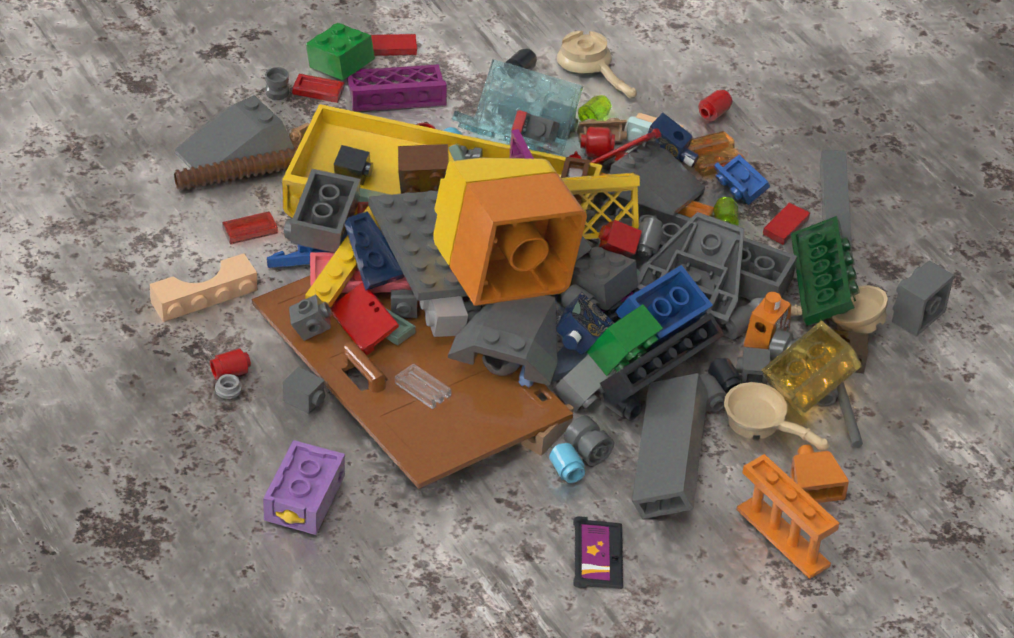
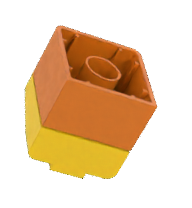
(508, 228)

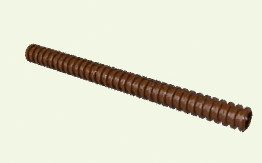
(234, 169)

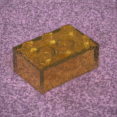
(811, 367)

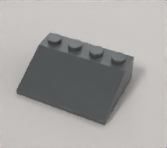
(663, 179)

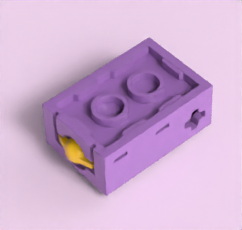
(304, 487)

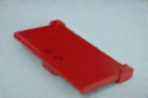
(621, 151)
(362, 321)

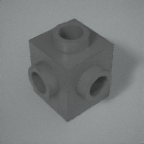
(310, 317)

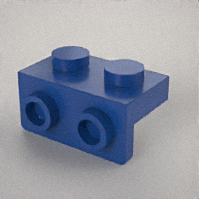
(742, 179)

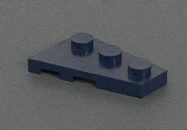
(372, 252)

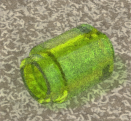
(595, 108)
(726, 210)

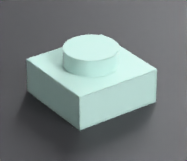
(637, 128)

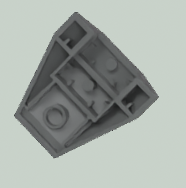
(235, 133)
(710, 255)
(514, 332)

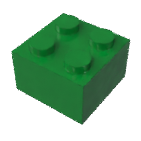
(340, 51)
(625, 340)

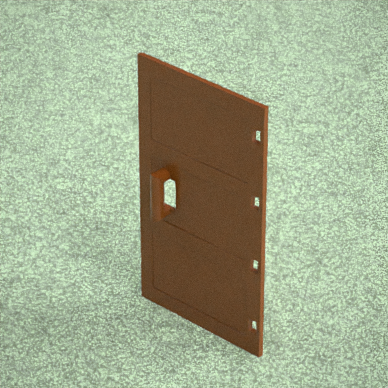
(425, 443)

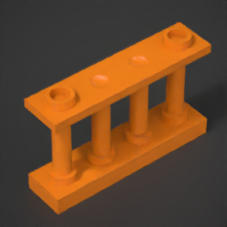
(798, 505)

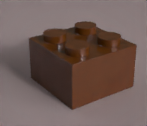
(422, 167)

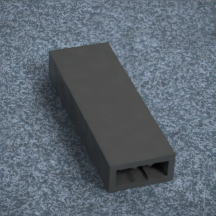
(670, 446)

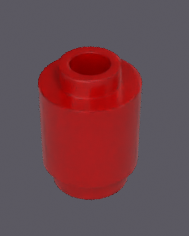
(715, 105)
(231, 362)

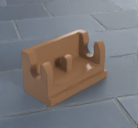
(544, 440)

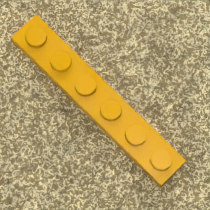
(336, 272)

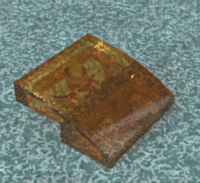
(712, 149)

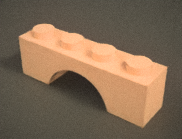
(177, 298)

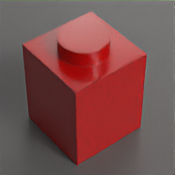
(619, 238)

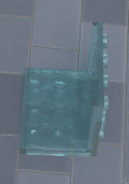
(516, 89)

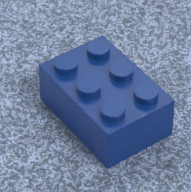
(672, 301)

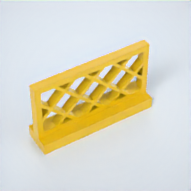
(605, 184)

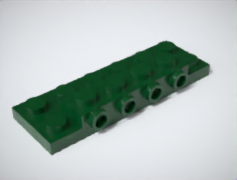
(824, 271)

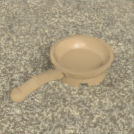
(589, 55)
(868, 311)
(761, 411)

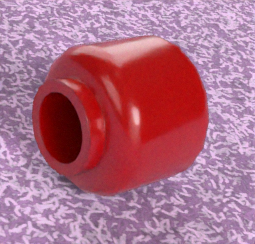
(597, 141)

